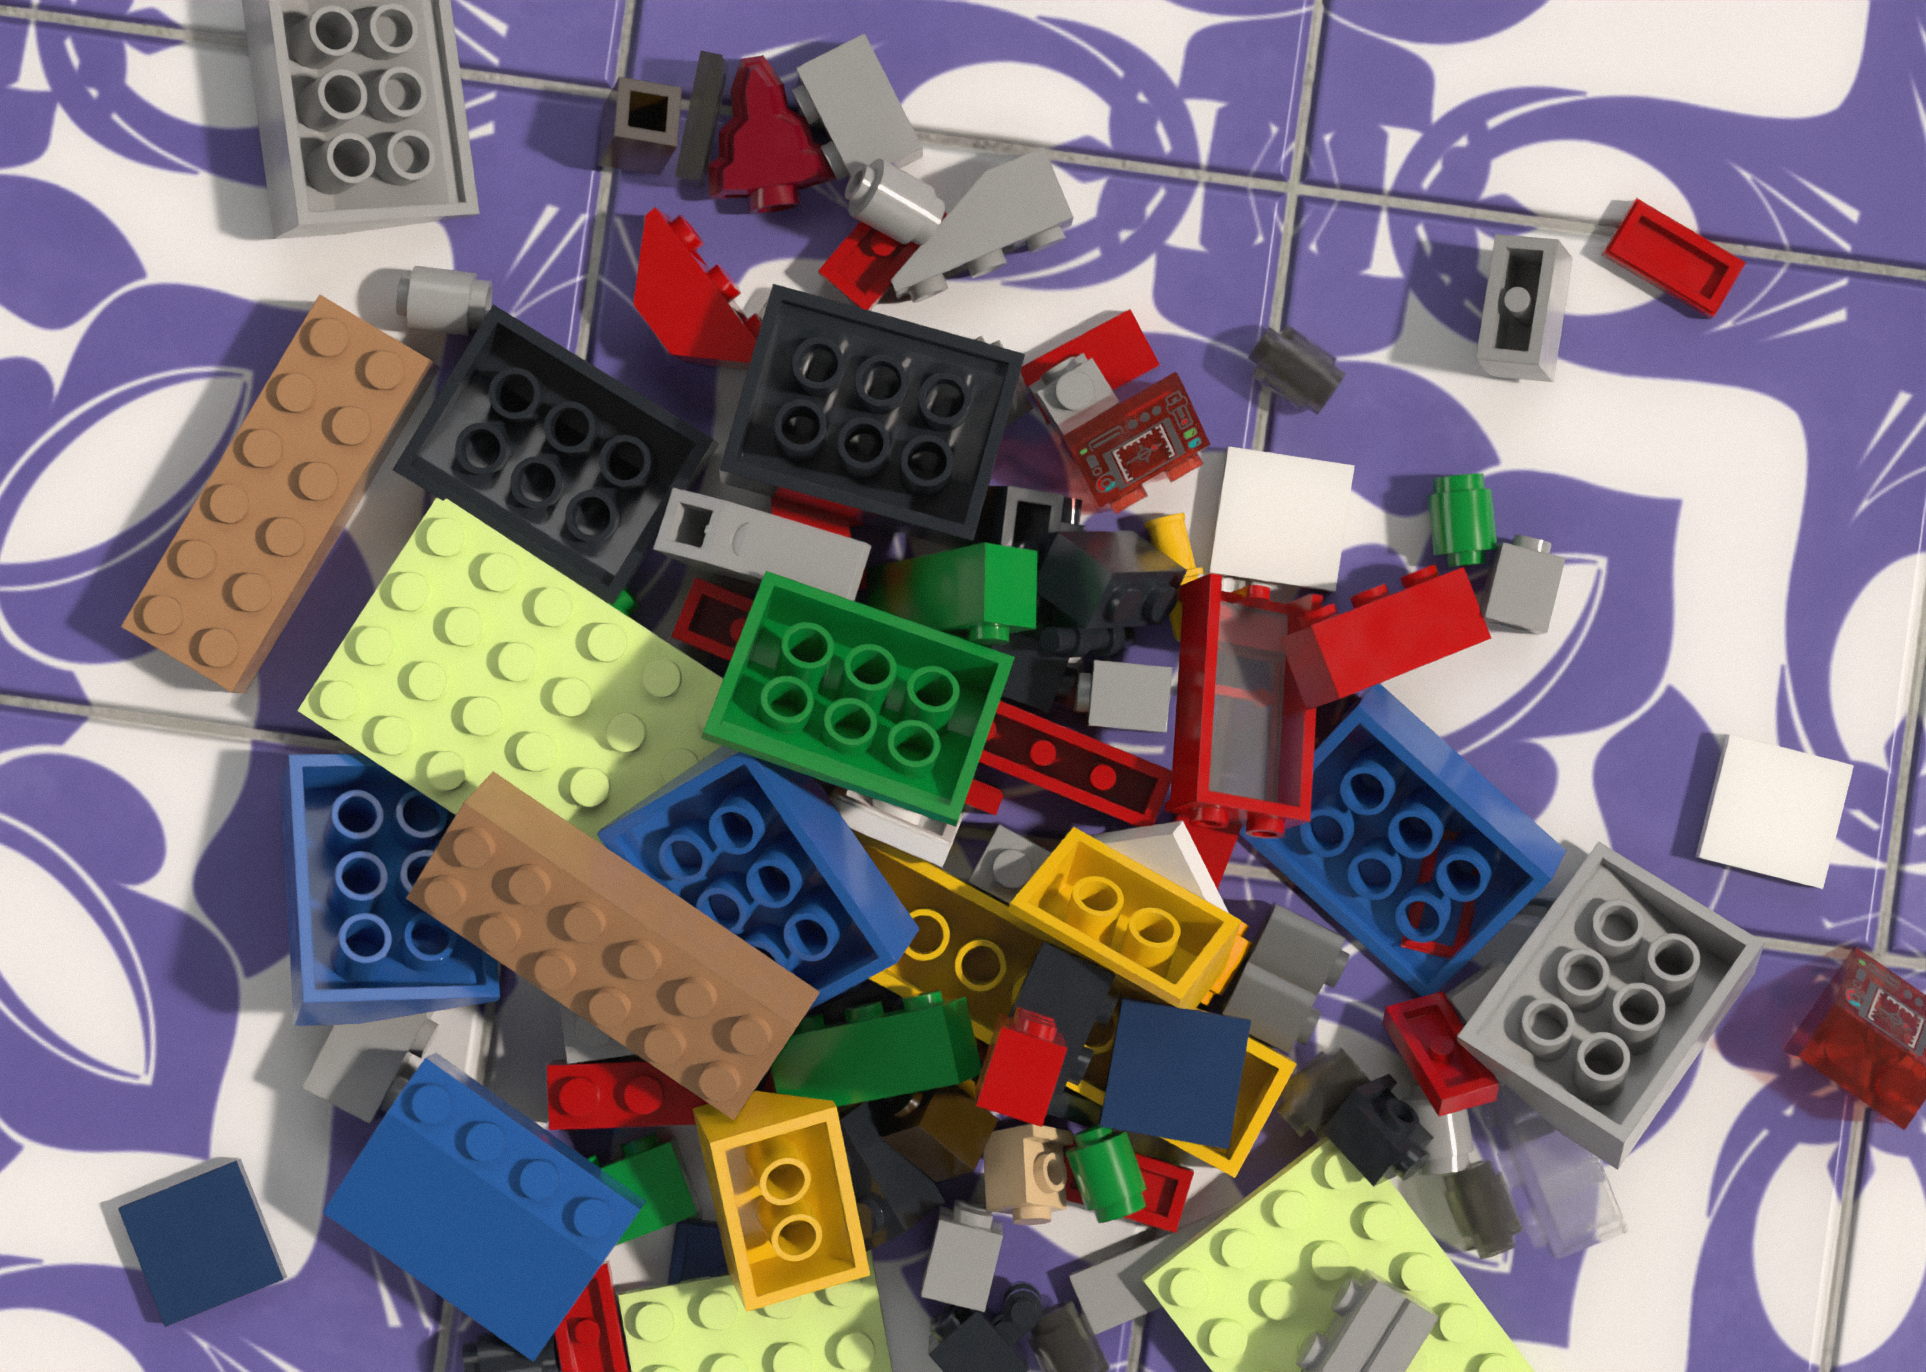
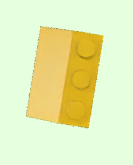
(1129, 919)
(782, 1197)

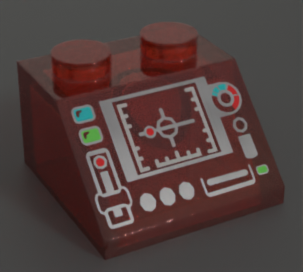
(1135, 444)
(1868, 1039)

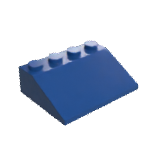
(1373, 801)
(350, 861)
(769, 865)
(483, 1205)

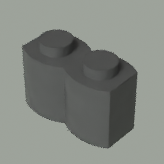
(1284, 977)

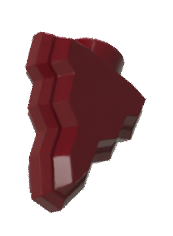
(765, 146)

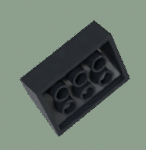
(871, 417)
(554, 454)

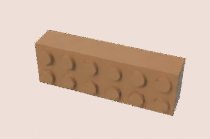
(280, 496)
(611, 944)

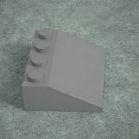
(359, 114)
(1610, 1002)

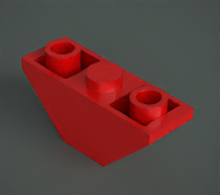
(688, 301)

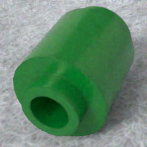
(1462, 519)
(1107, 1173)

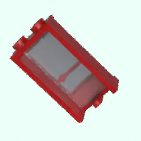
(1239, 715)

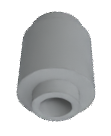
(894, 202)
(444, 300)
(1450, 1133)

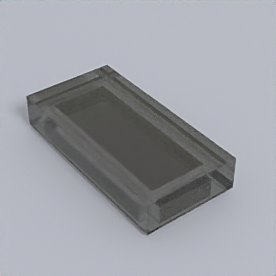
(702, 120)

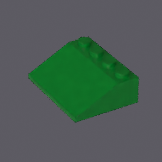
(859, 698)

